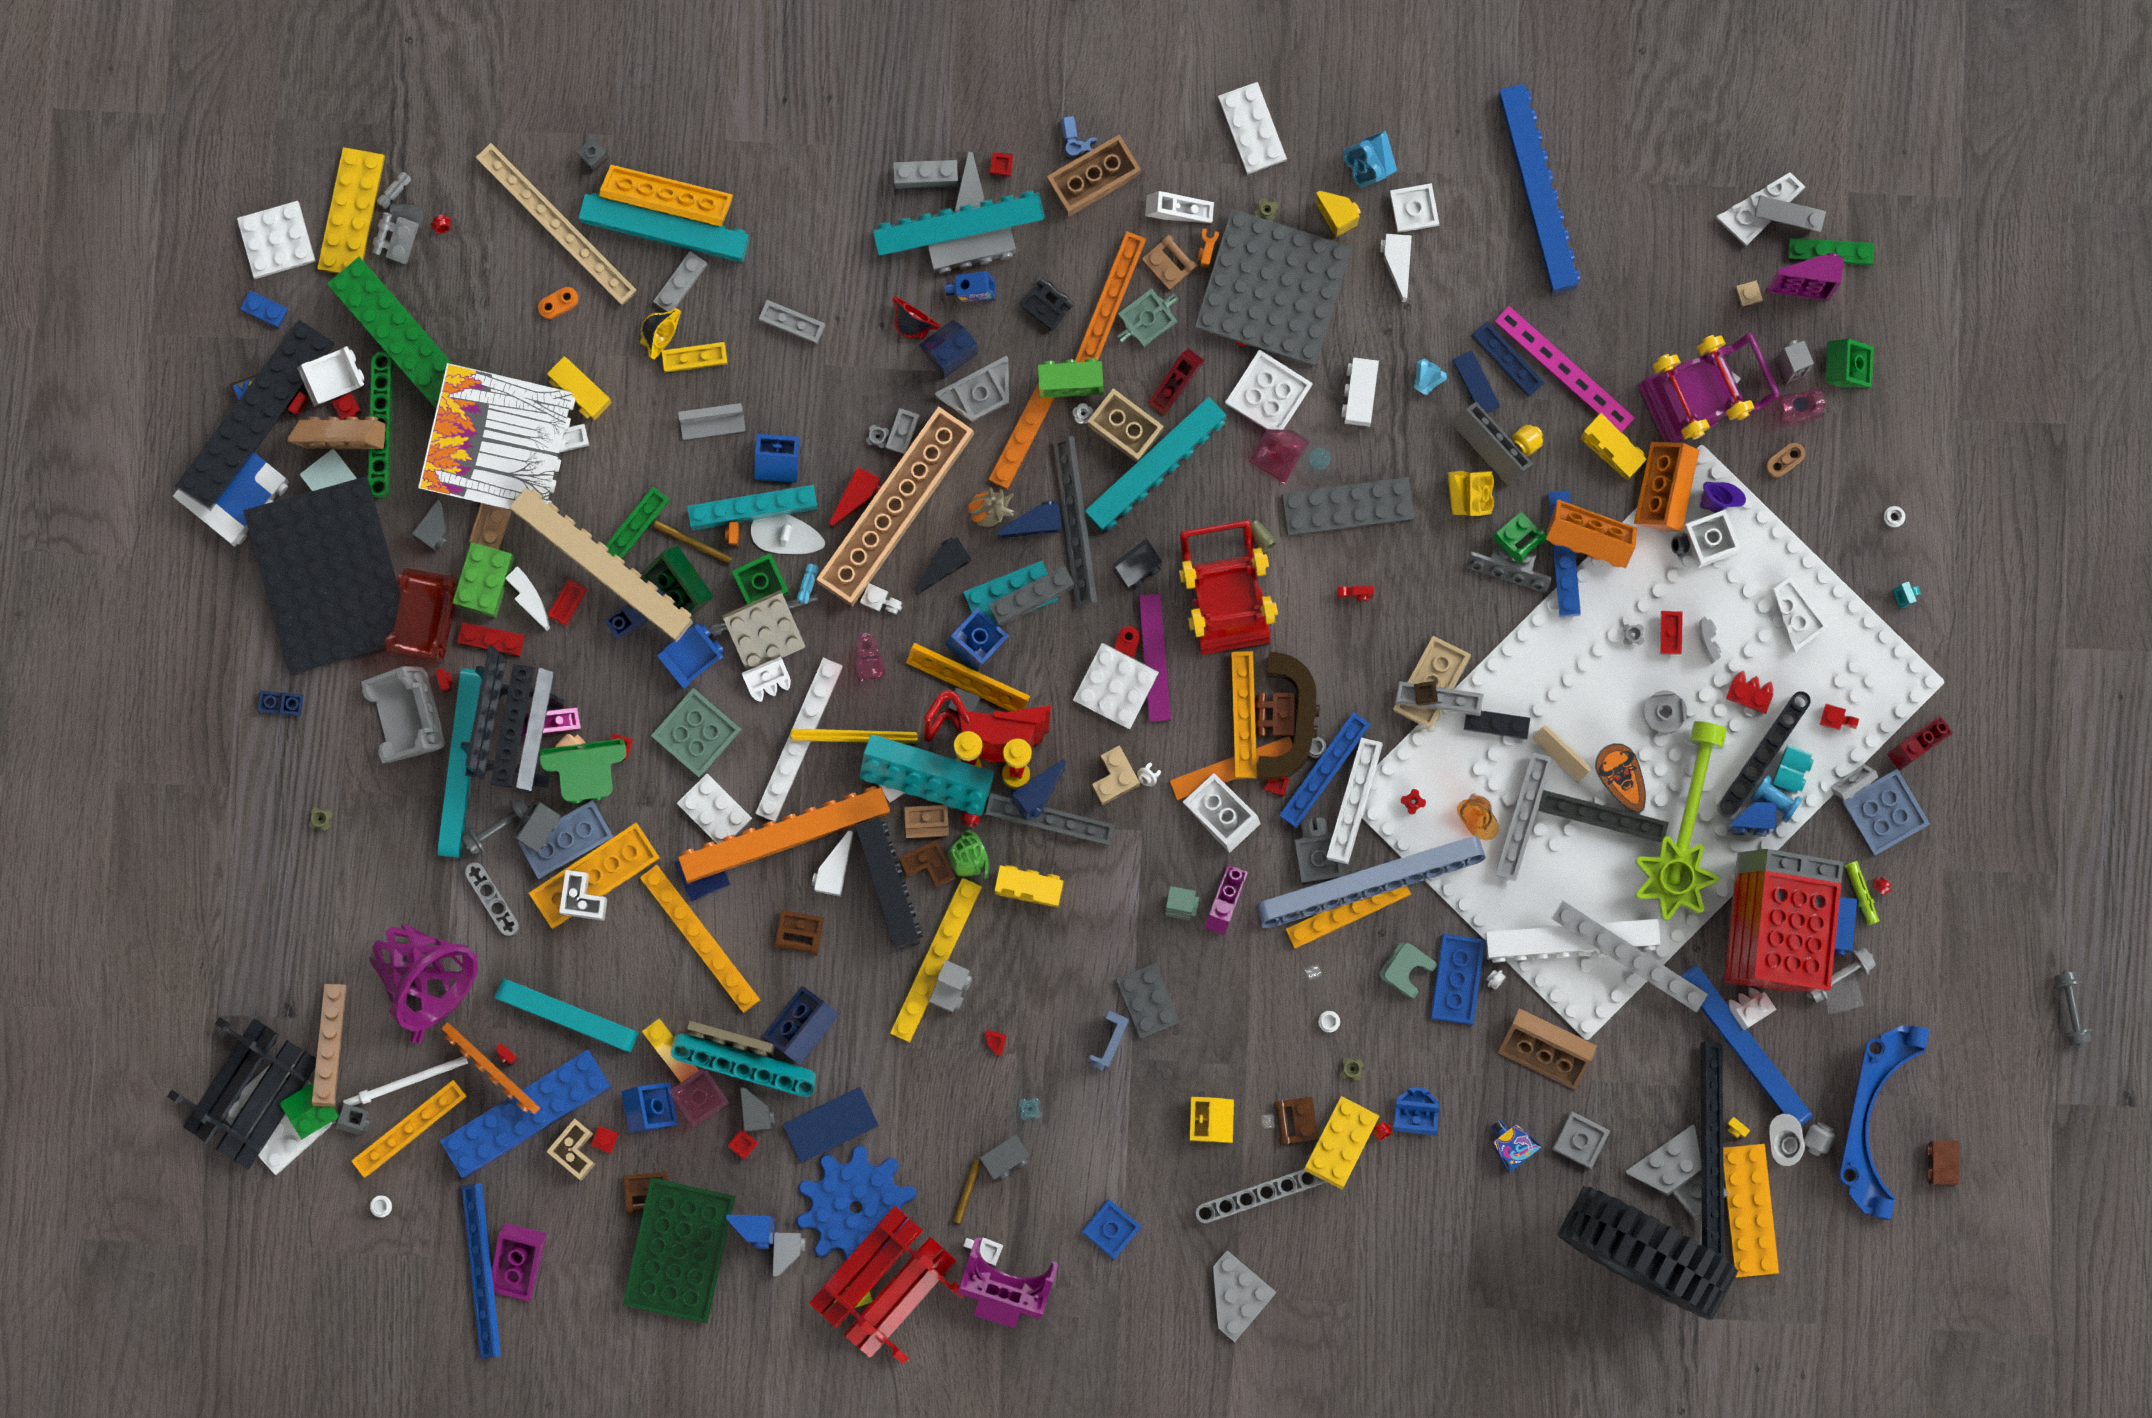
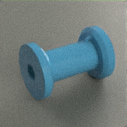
(1773, 795)

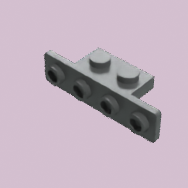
(1504, 567)

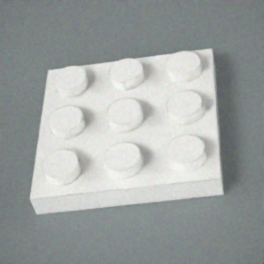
(276, 239)
(1268, 392)
(1116, 685)

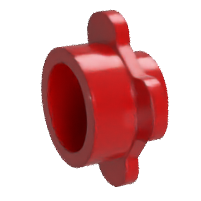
(1419, 802)

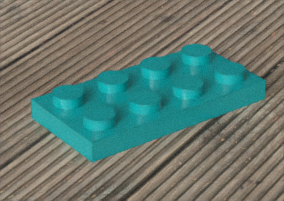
(994, 590)

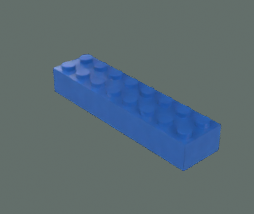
(509, 1126)

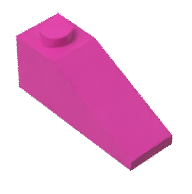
(557, 722)

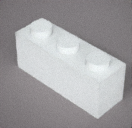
(1360, 392)

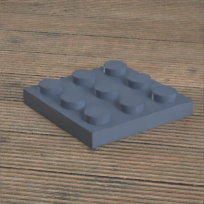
(1885, 812)

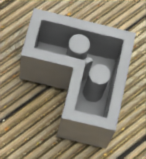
(950, 985)

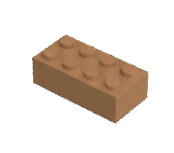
(1093, 175)

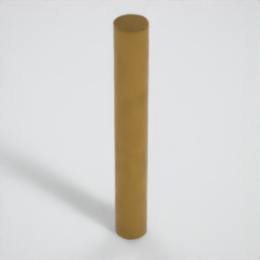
(967, 1191)

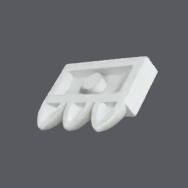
(766, 677)
(1751, 1008)

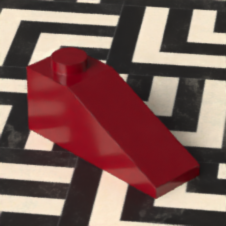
(1176, 381)

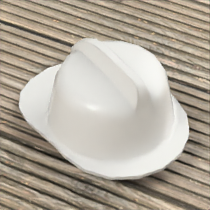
(1786, 1139)

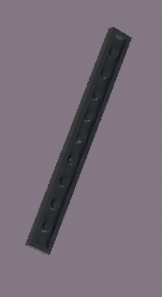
(1712, 1147)

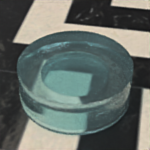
(1320, 458)

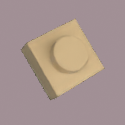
(1749, 294)

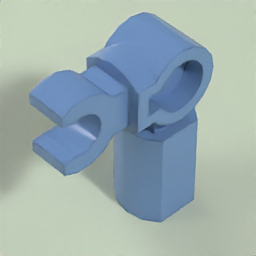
(1074, 148)

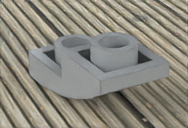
(1707, 632)

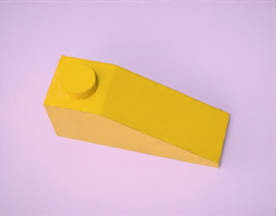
(662, 1041)

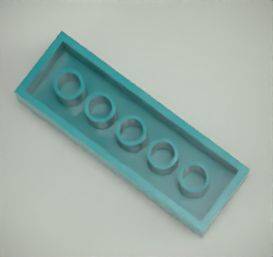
(926, 775)

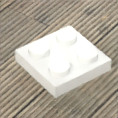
(1414, 208)

